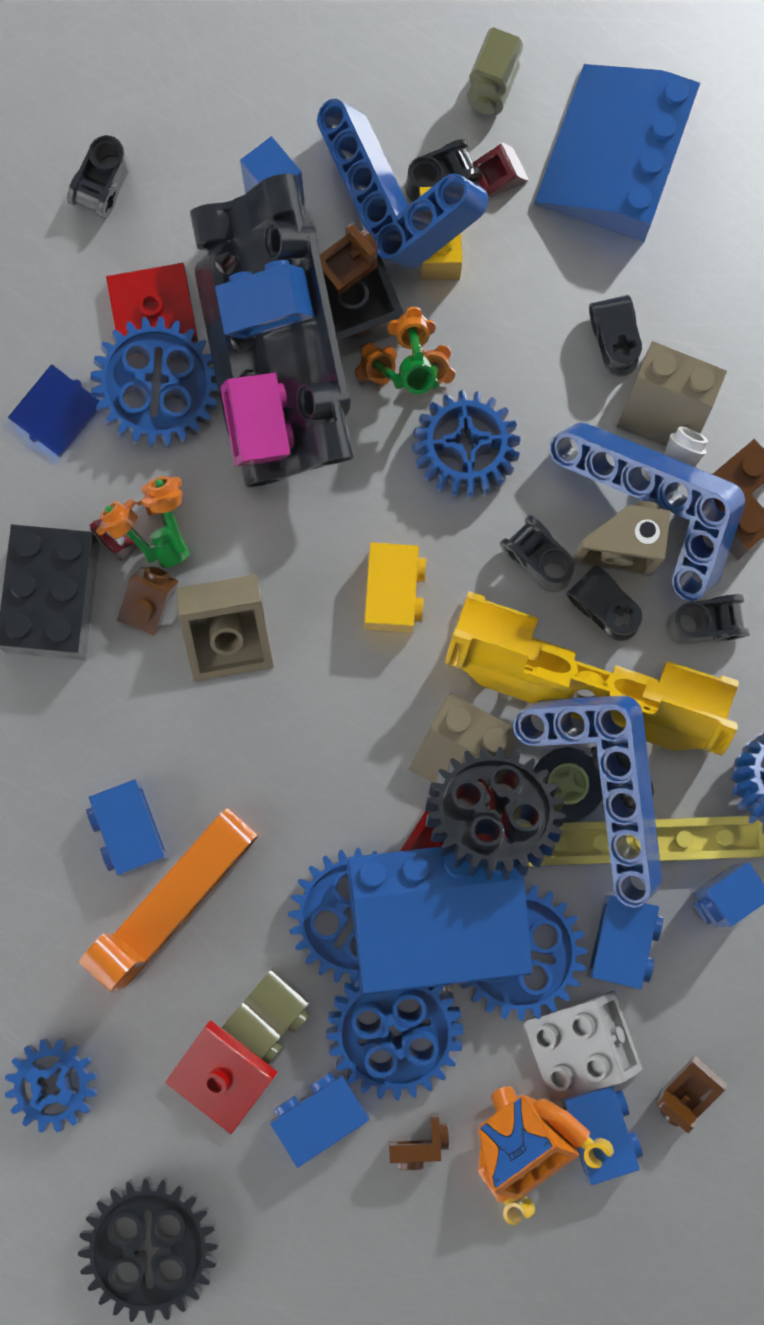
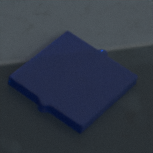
(55, 411)

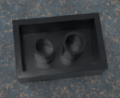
(364, 310)
(48, 592)

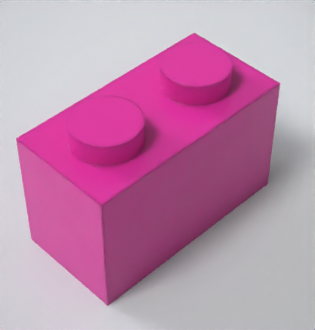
(256, 419)

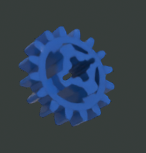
(35, 1075)

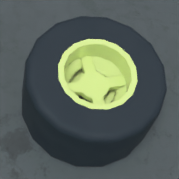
(575, 775)

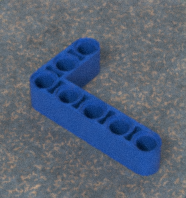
(401, 231)
(662, 489)
(614, 780)

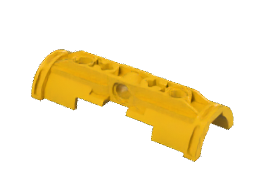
(678, 710)

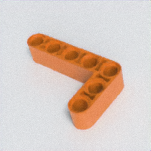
(122, 955)

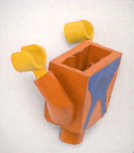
(527, 1146)

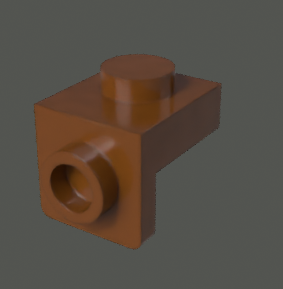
(349, 259)
(147, 599)
(690, 1094)
(413, 1153)

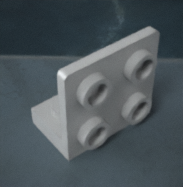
(583, 1047)

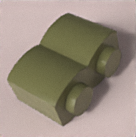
(494, 71)
(267, 1015)

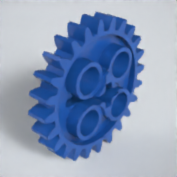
(119, 379)
(322, 897)
(512, 991)
(406, 1066)

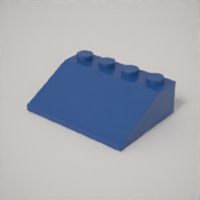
(617, 147)
(435, 923)

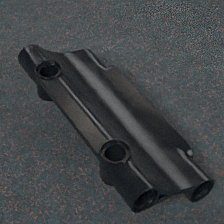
(305, 356)

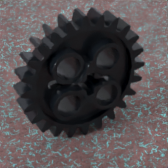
(460, 823)
(110, 1249)

